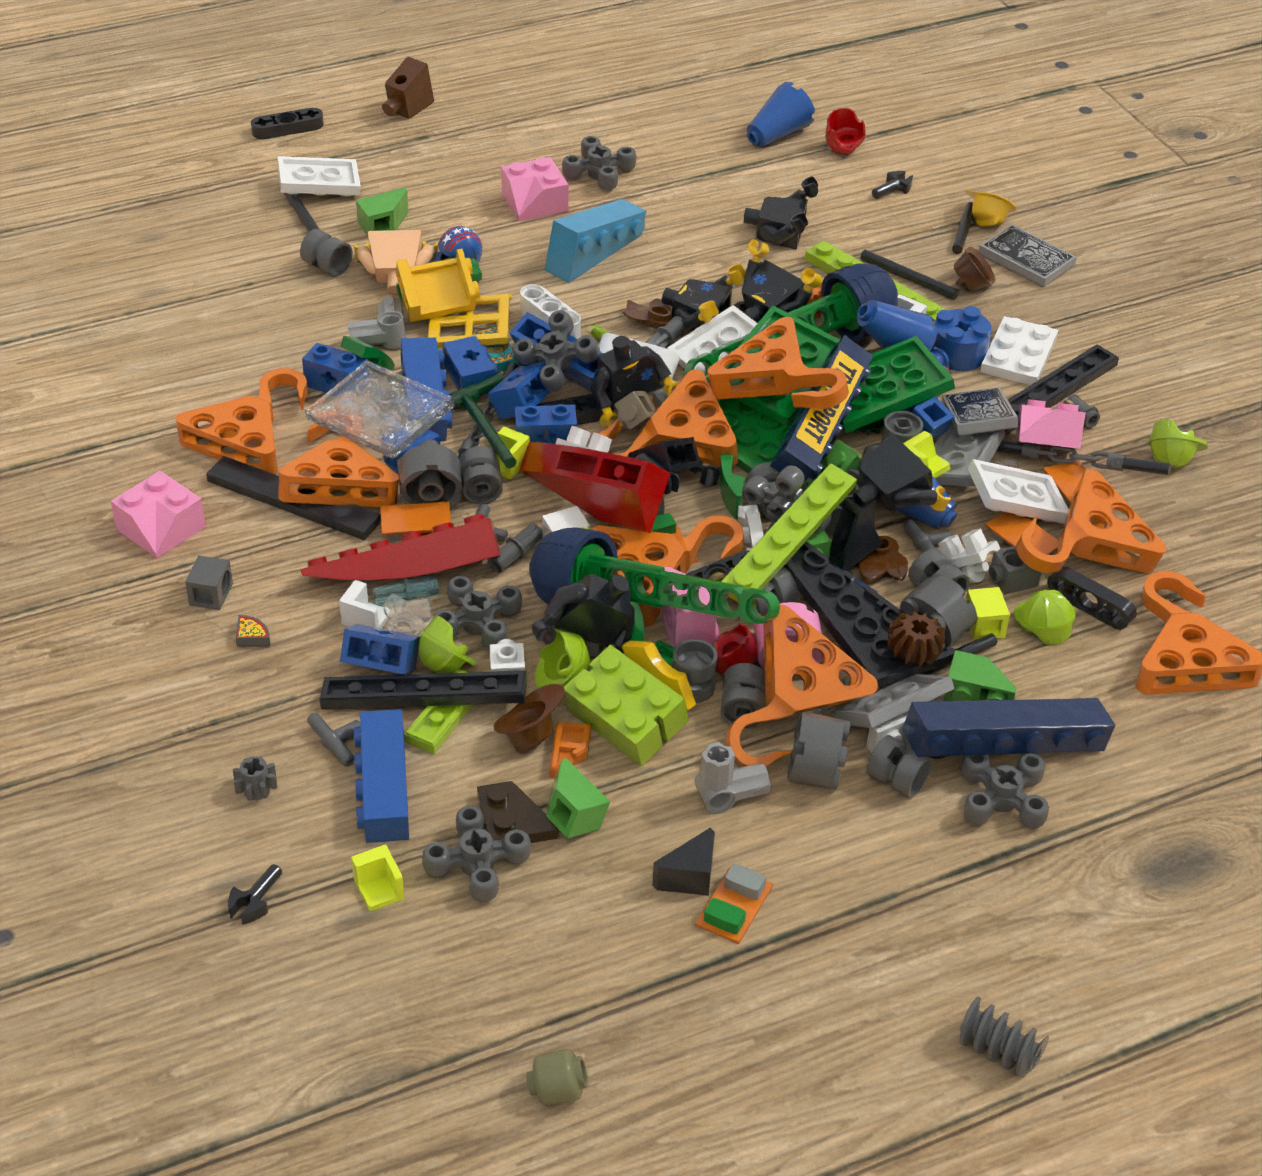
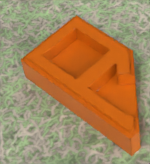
(570, 742)

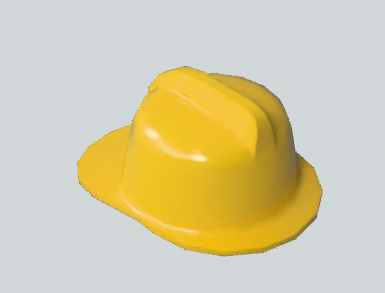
(990, 208)

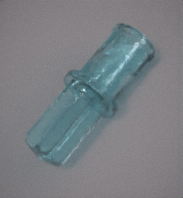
(408, 589)

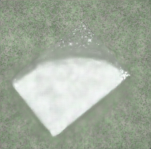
(380, 409)

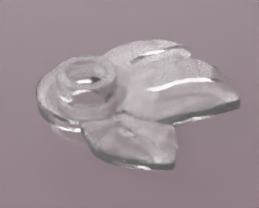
(407, 615)

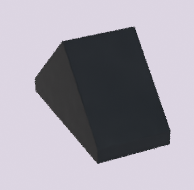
(853, 537)
(686, 867)

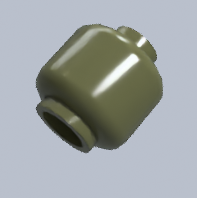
(557, 1077)

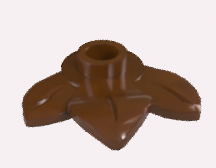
(655, 315)
(883, 560)

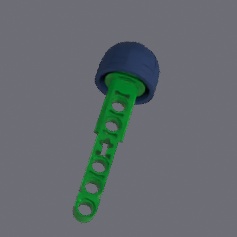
(841, 298)
(575, 552)

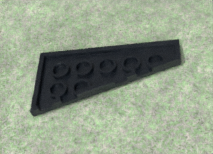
(854, 616)

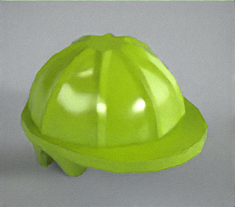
(1172, 445)
(1047, 616)
(438, 648)
(562, 659)

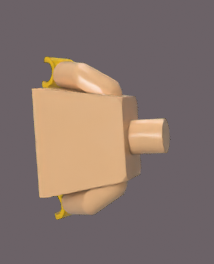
(386, 247)

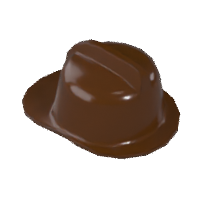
(973, 270)
(531, 721)

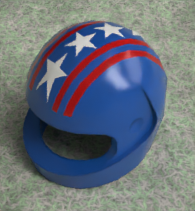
(459, 238)

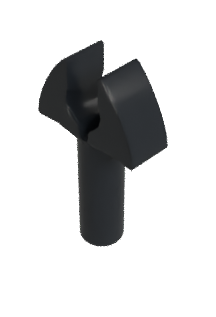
(894, 180)
(253, 896)

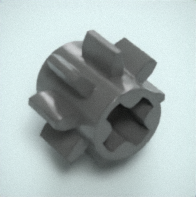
(255, 778)

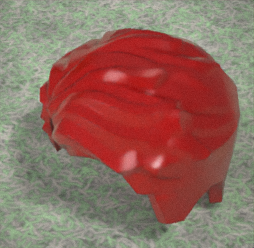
(844, 131)
(735, 647)

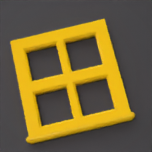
(470, 319)

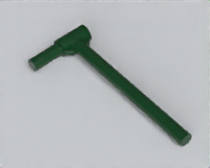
(466, 398)

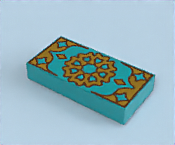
(500, 353)

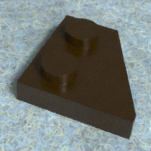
(509, 808)

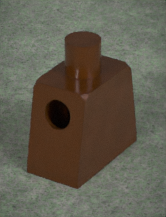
(408, 89)

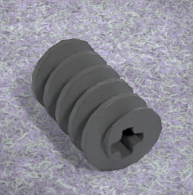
(1001, 1039)

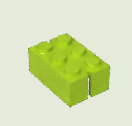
(625, 703)

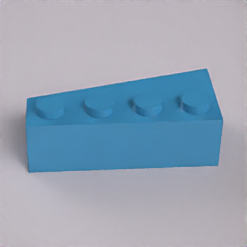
(592, 236)

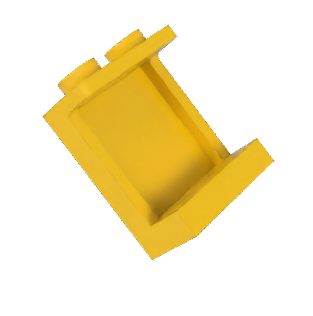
(437, 287)

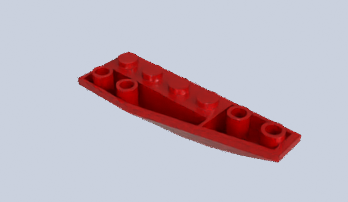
(600, 483)
(415, 554)

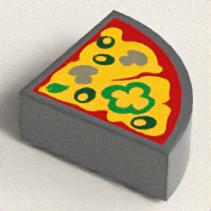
(251, 632)

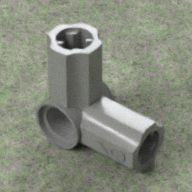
(386, 329)
(722, 784)

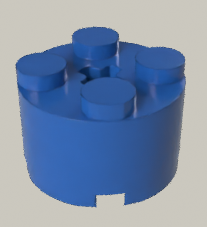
(963, 337)

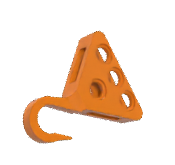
(782, 361)
(682, 418)
(247, 433)
(337, 457)
(1089, 539)
(677, 551)
(1191, 644)
(820, 681)

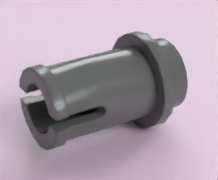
(1091, 412)

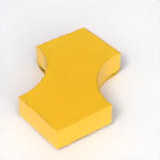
(648, 657)

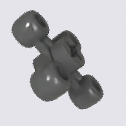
(599, 162)
(556, 350)
(779, 501)
(479, 610)
(1005, 789)
(476, 853)

